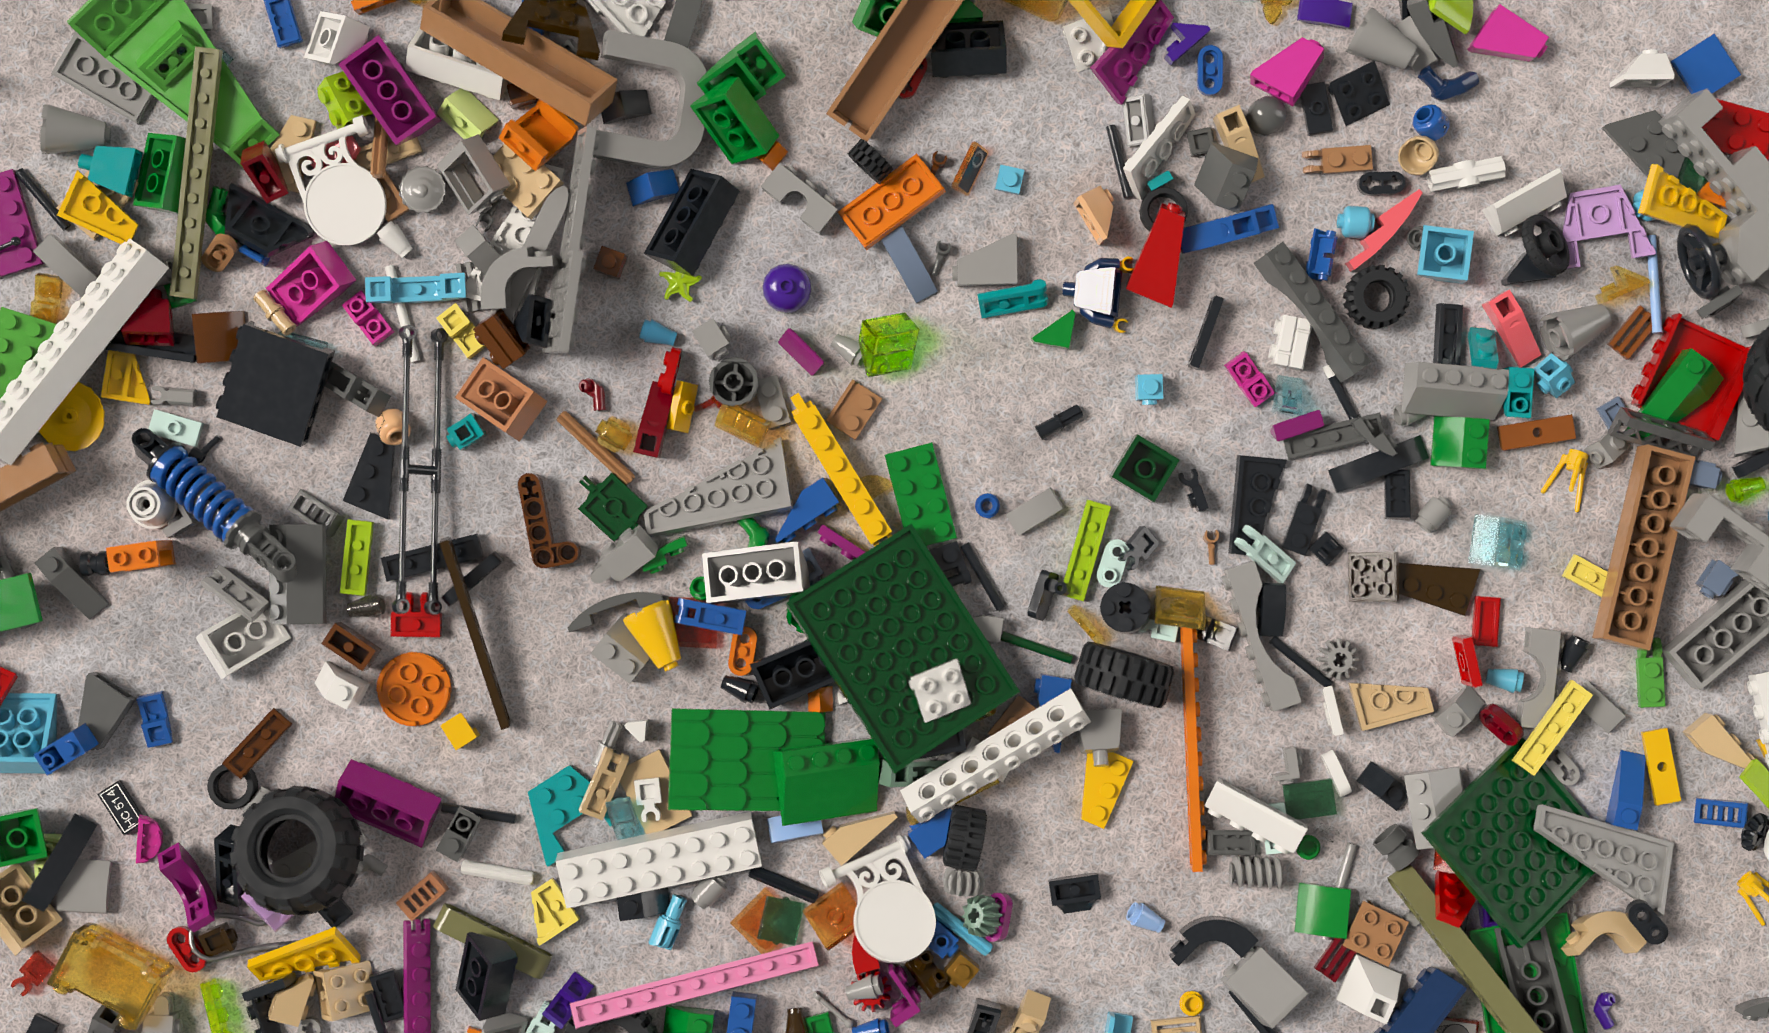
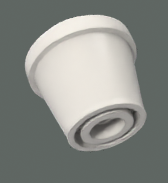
(161, 507)

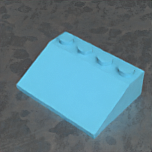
(26, 727)

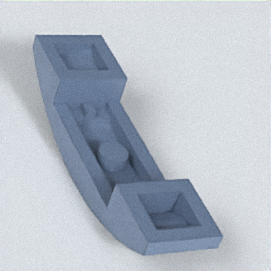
(909, 264)

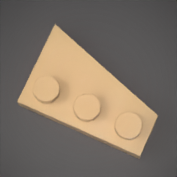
(294, 131)

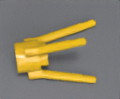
(1577, 463)
(1752, 885)

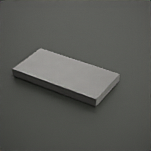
(100, 79)

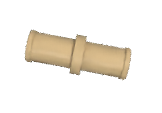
(274, 312)

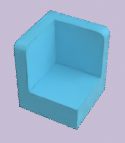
(1118, 1023)

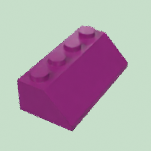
(389, 91)
(387, 802)

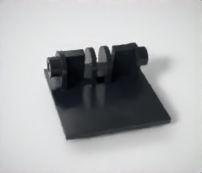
(1359, 93)

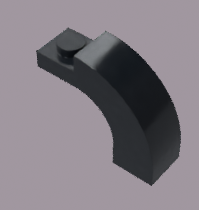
(1212, 929)

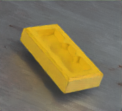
(682, 406)

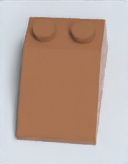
(501, 399)

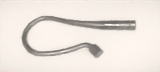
(253, 949)

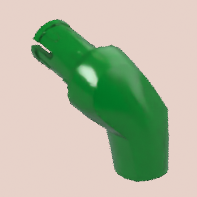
(214, 214)
(757, 535)

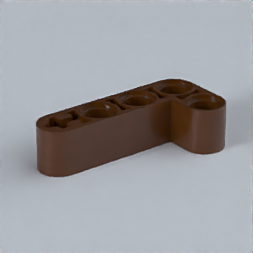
(543, 520)

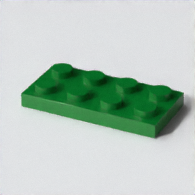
(921, 493)

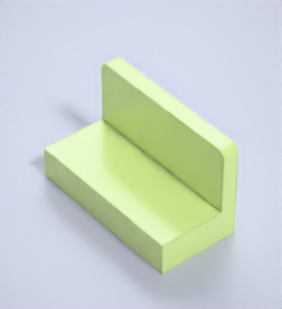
(466, 114)

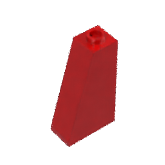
(1158, 261)

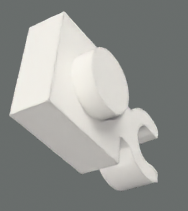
(647, 794)

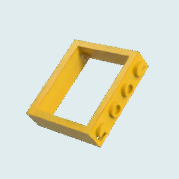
(1123, 26)

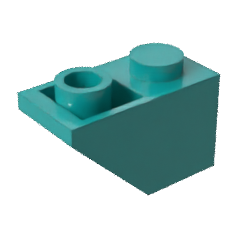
(1520, 392)

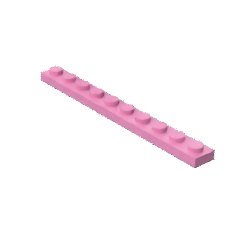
(693, 985)

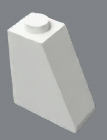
(341, 686)

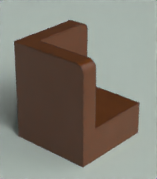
(519, 97)

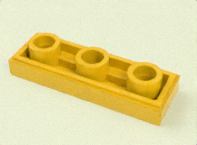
(1663, 781)

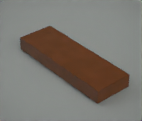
(257, 744)

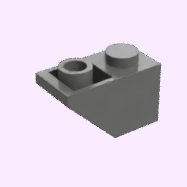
(459, 834)

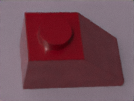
(264, 171)

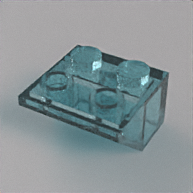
(1497, 542)

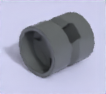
(1399, 850)

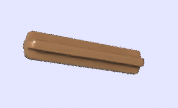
(379, 151)

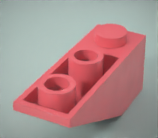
(1512, 327)

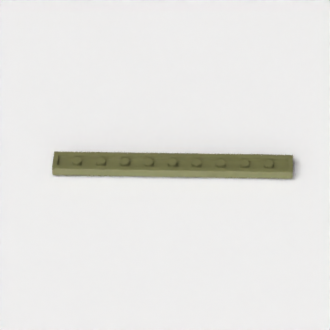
(196, 172)

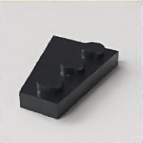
(372, 478)

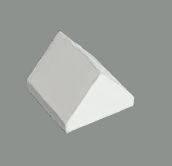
(638, 729)

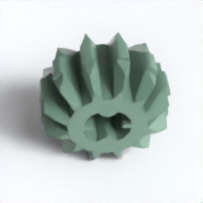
(981, 915)

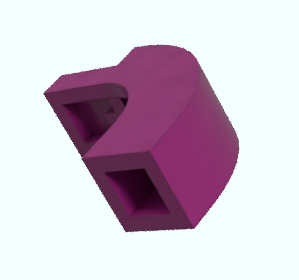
(191, 885)

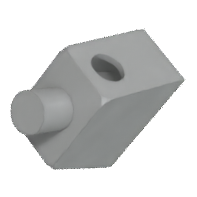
(1100, 735)

